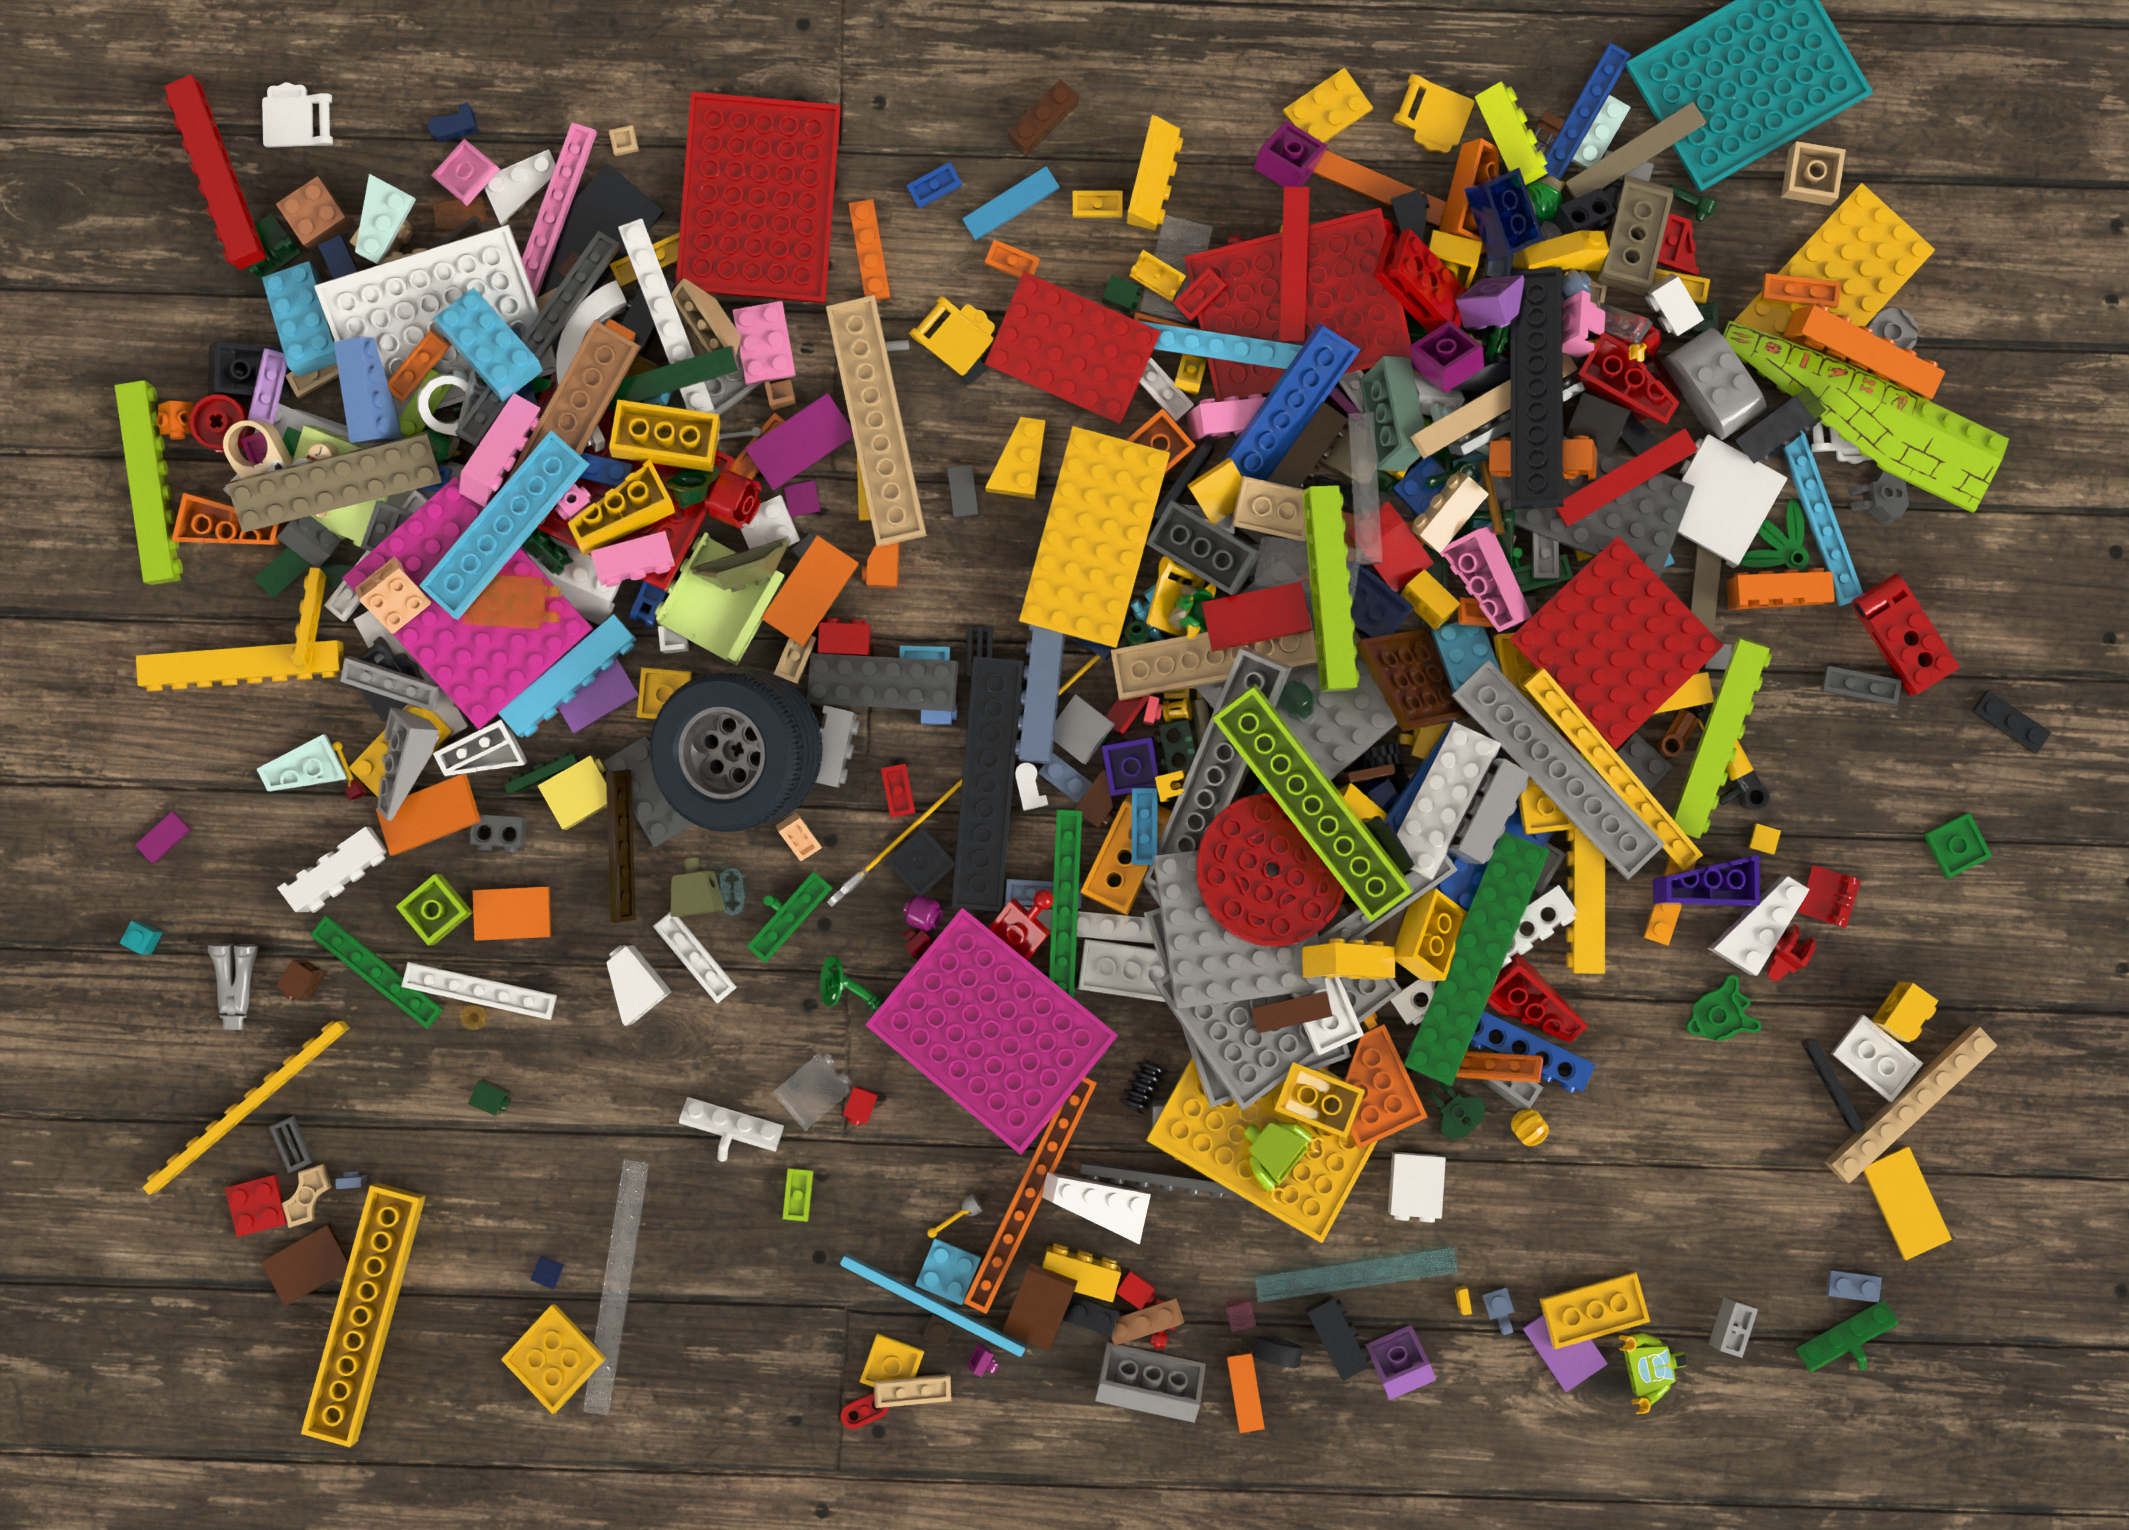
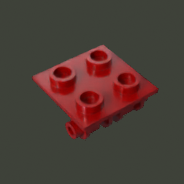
(1829, 896)

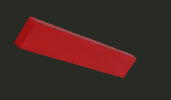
(1294, 263)
(1626, 477)

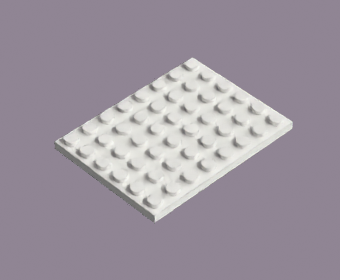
(404, 295)

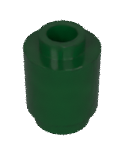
(1137, 633)

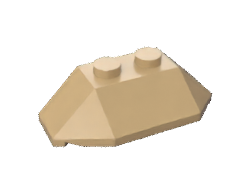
(703, 320)

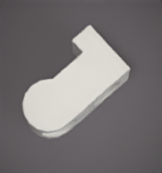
(1026, 779)

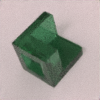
(1710, 315)

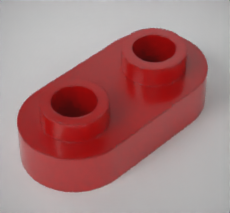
(866, 1412)

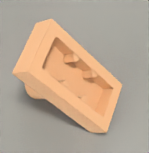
(798, 836)

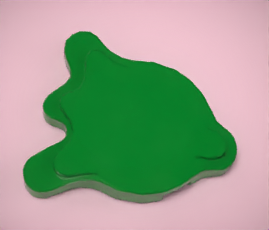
(1721, 1013)

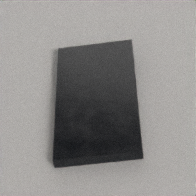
(601, 207)

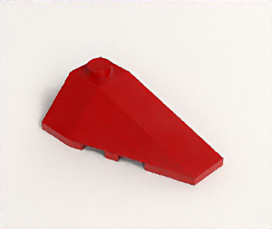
(1625, 381)

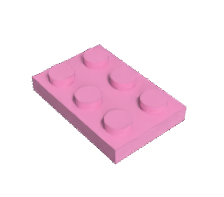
(764, 343)

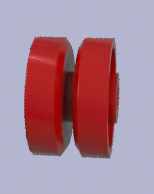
(210, 414)

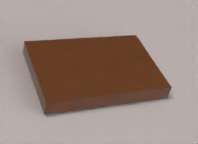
(306, 1265)

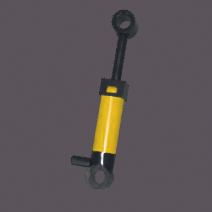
(1740, 773)

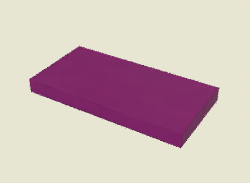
(800, 441)

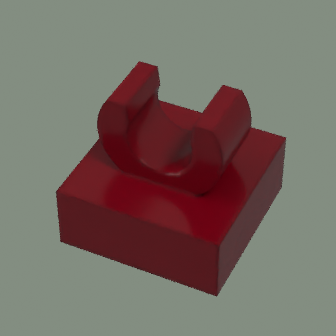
(918, 943)

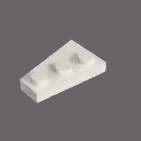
(519, 183)

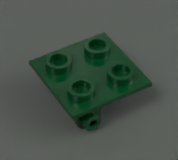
(277, 247)

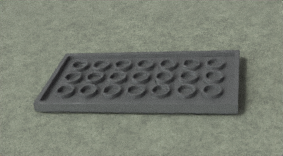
(1642, 517)

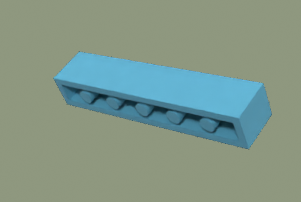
(567, 676)

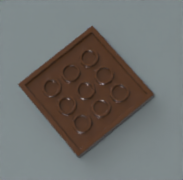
(1411, 678)

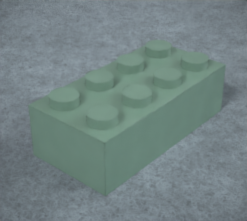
(1393, 397)

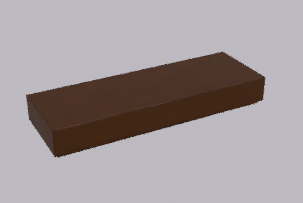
(1291, 1012)

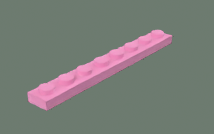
(557, 203)

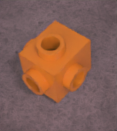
(174, 419)

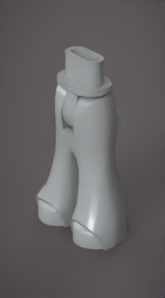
(233, 996)

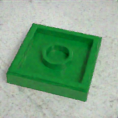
(1957, 845)

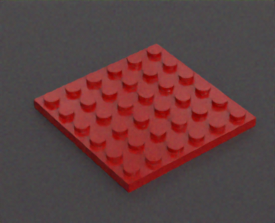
(1616, 642)

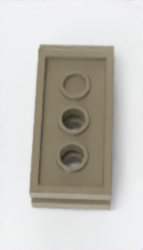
(1640, 214)

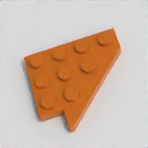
(1389, 1094)

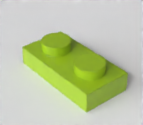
(798, 1194)

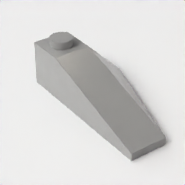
(409, 749)

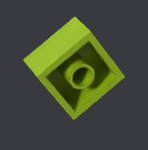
(434, 909)

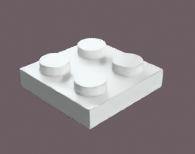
(770, 524)

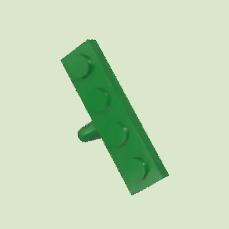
(1523, 574)
(788, 916)
(1848, 1337)

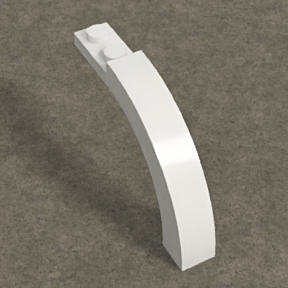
(598, 306)

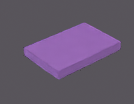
(600, 698)
(1568, 1364)

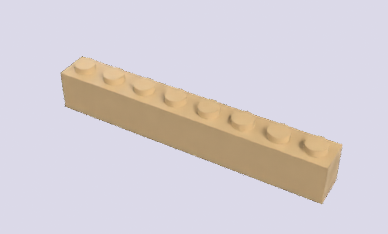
(1910, 1103)

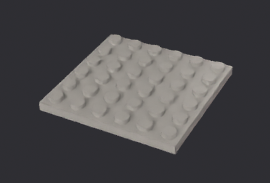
(1210, 962)

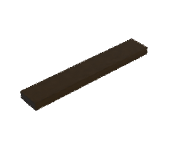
(620, 845)

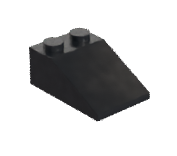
(235, 369)

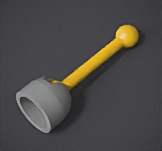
(971, 1206)

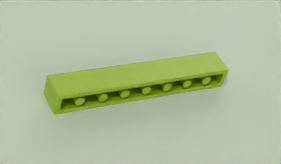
(148, 482)
(1330, 588)
(1719, 736)

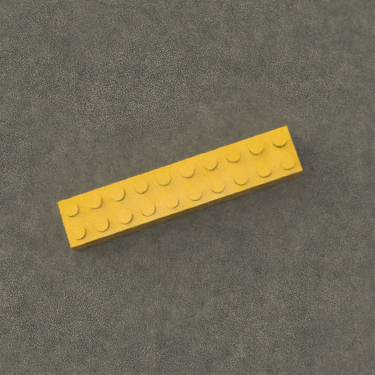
(363, 1314)

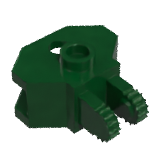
(1455, 1110)

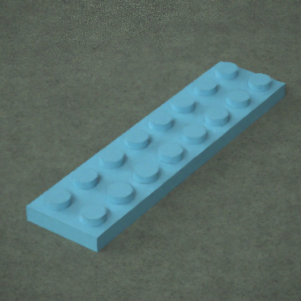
(504, 525)

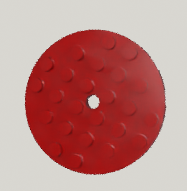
(1241, 892)

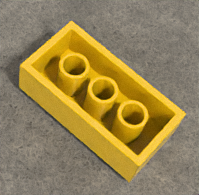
(665, 435)

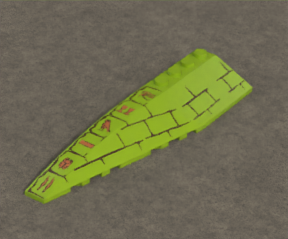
(1883, 420)

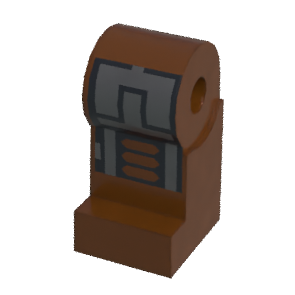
(1546, 131)

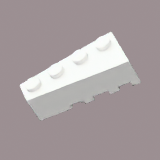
(334, 871)
(1760, 927)
(1106, 1204)

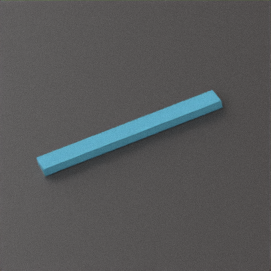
(1822, 519)
(933, 1305)

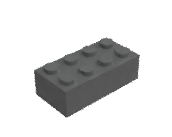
(1203, 547)

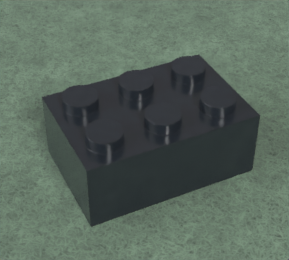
(1782, 426)

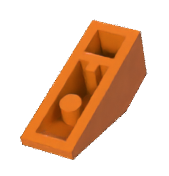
(882, 567)

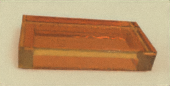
(455, 213)

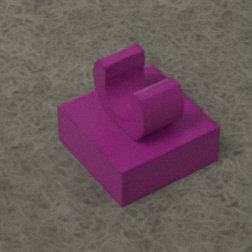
(982, 1360)

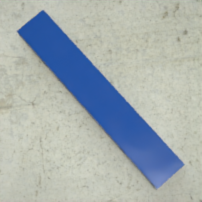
(1585, 110)

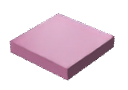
(465, 172)

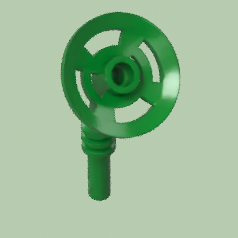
(837, 981)

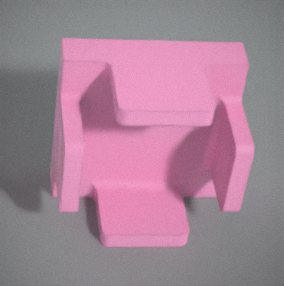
(1578, 318)

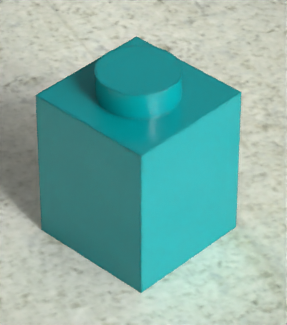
(141, 937)

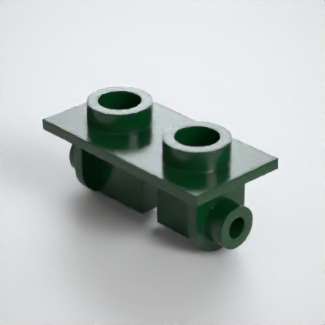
(555, 556)

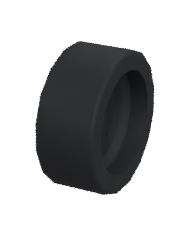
(1277, 1351)

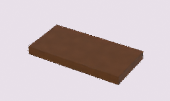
(1039, 1306)

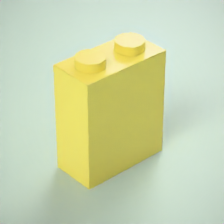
(577, 792)

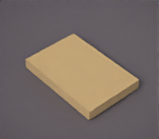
(1270, 509)

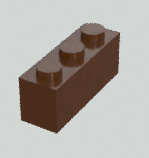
(1043, 117)

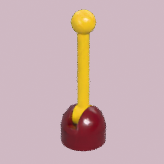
(354, 788)

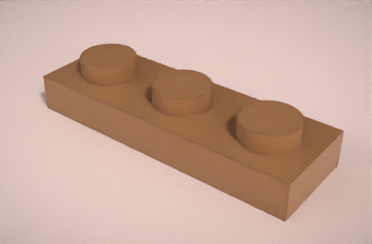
(1147, 1321)

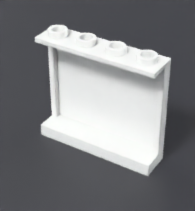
(1727, 498)

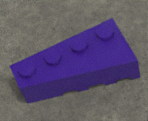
(1718, 884)

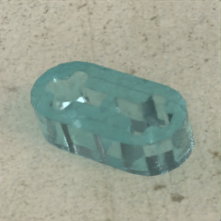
(739, 893)

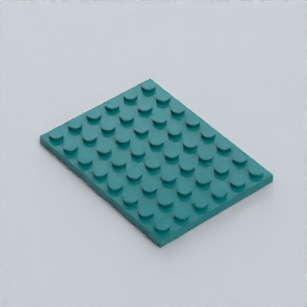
(1755, 76)

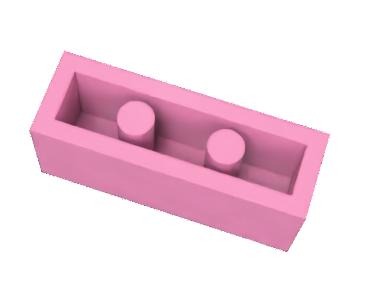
(633, 559)

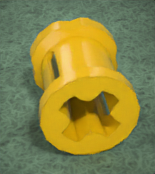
(1177, 710)

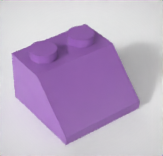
(1491, 302)
(1400, 1362)

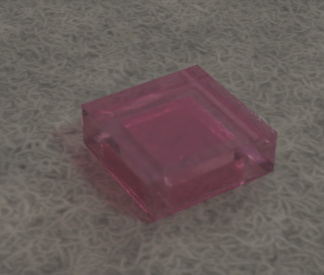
(1240, 1316)

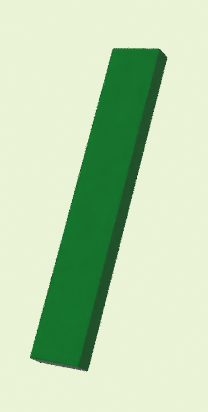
(376, 971)

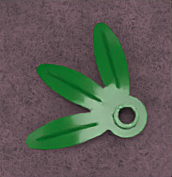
(1785, 547)

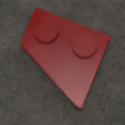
(1678, 246)

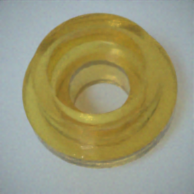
(466, 1020)

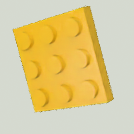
(553, 1358)

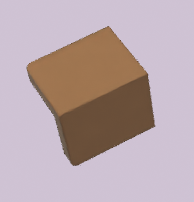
(780, 394)

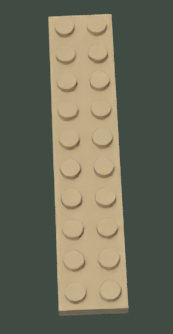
(876, 421)

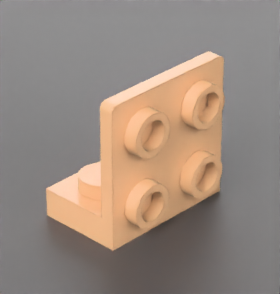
(392, 596)

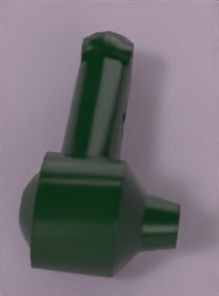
(1703, 205)
(1462, 466)

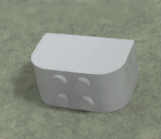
(1715, 384)

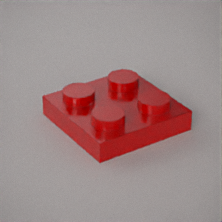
(256, 1205)

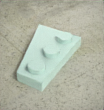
(381, 218)
(303, 766)

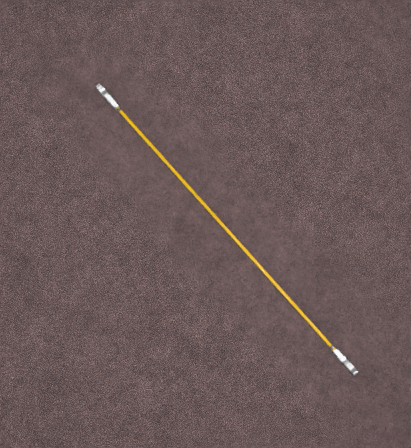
(852, 882)

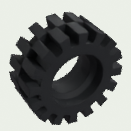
(1381, 756)

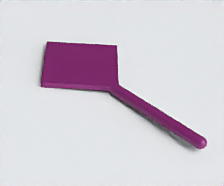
(802, 498)

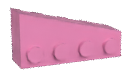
(1222, 418)
(1488, 577)

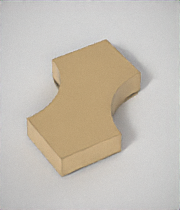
(301, 1205)

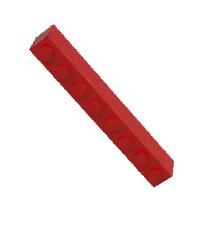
(215, 172)

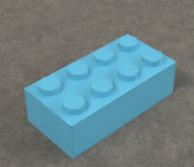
(300, 319)
(488, 344)

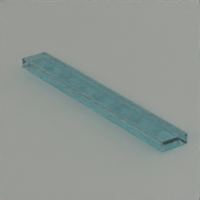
(1356, 1274)

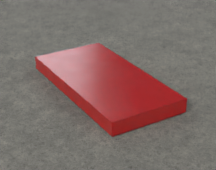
(1256, 616)

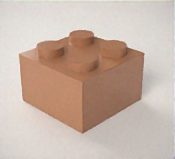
(314, 213)

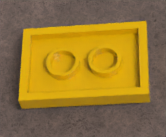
(1329, 107)

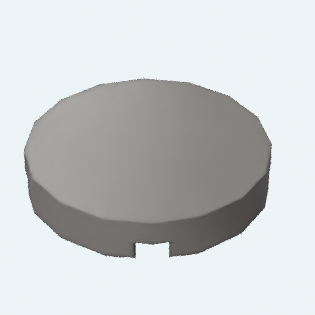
(1895, 325)

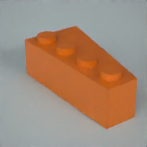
(1475, 163)
(217, 522)

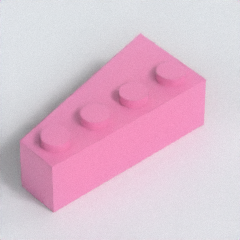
(498, 450)

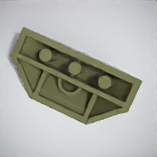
(743, 567)

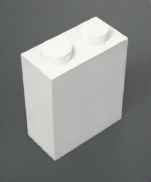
(1416, 1186)

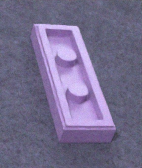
(268, 386)

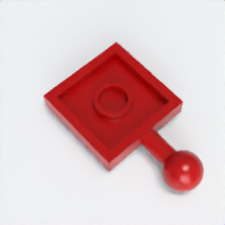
(1020, 927)

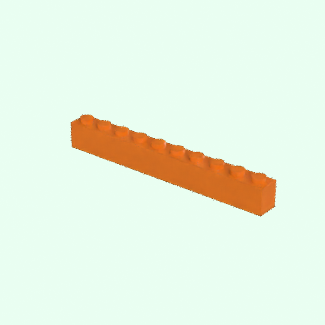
(1027, 1198)

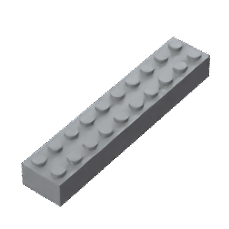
(1217, 766)

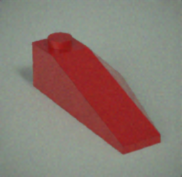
(1529, 997)

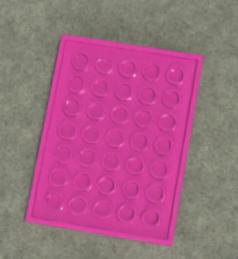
(471, 663)
(991, 1031)

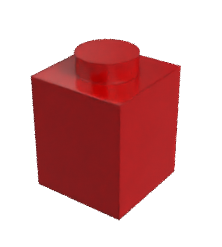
(860, 1105)
(1136, 1289)

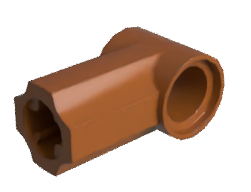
(1677, 733)

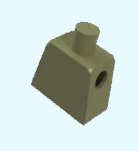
(695, 891)

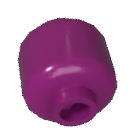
(923, 913)

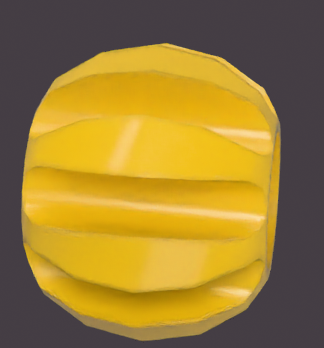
(1529, 1127)

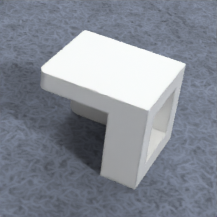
(671, 642)

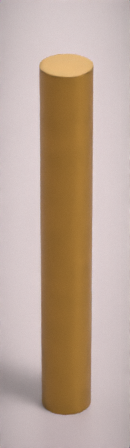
(1491, 498)

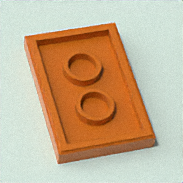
(512, 913)

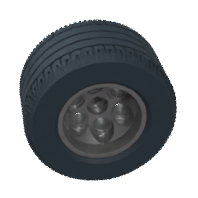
(687, 760)

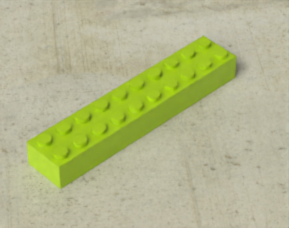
(1312, 802)

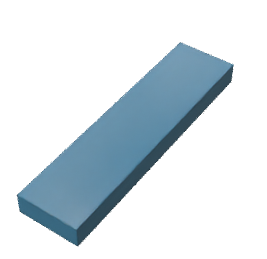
(1010, 203)

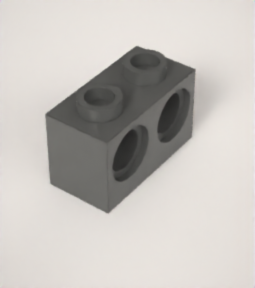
(498, 828)

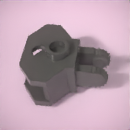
(1881, 498)

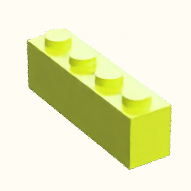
(1510, 132)

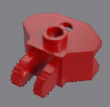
(1789, 954)

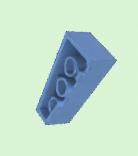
(365, 392)

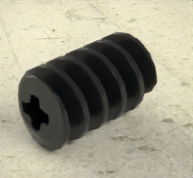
(1143, 1085)

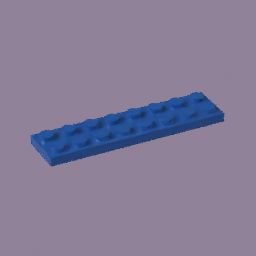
(1292, 403)

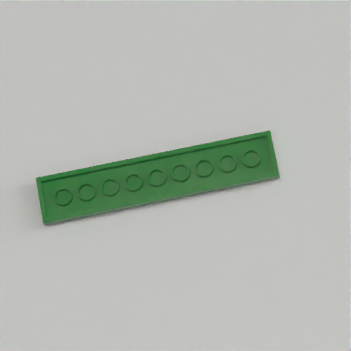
(1477, 958)

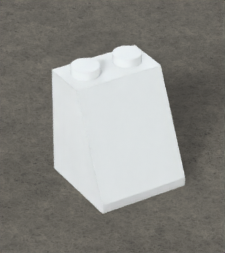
(634, 983)

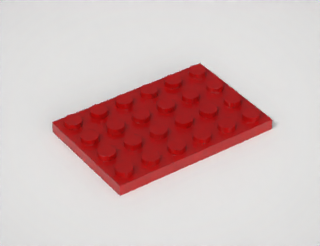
(1073, 347)

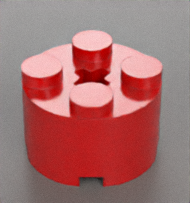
(734, 499)

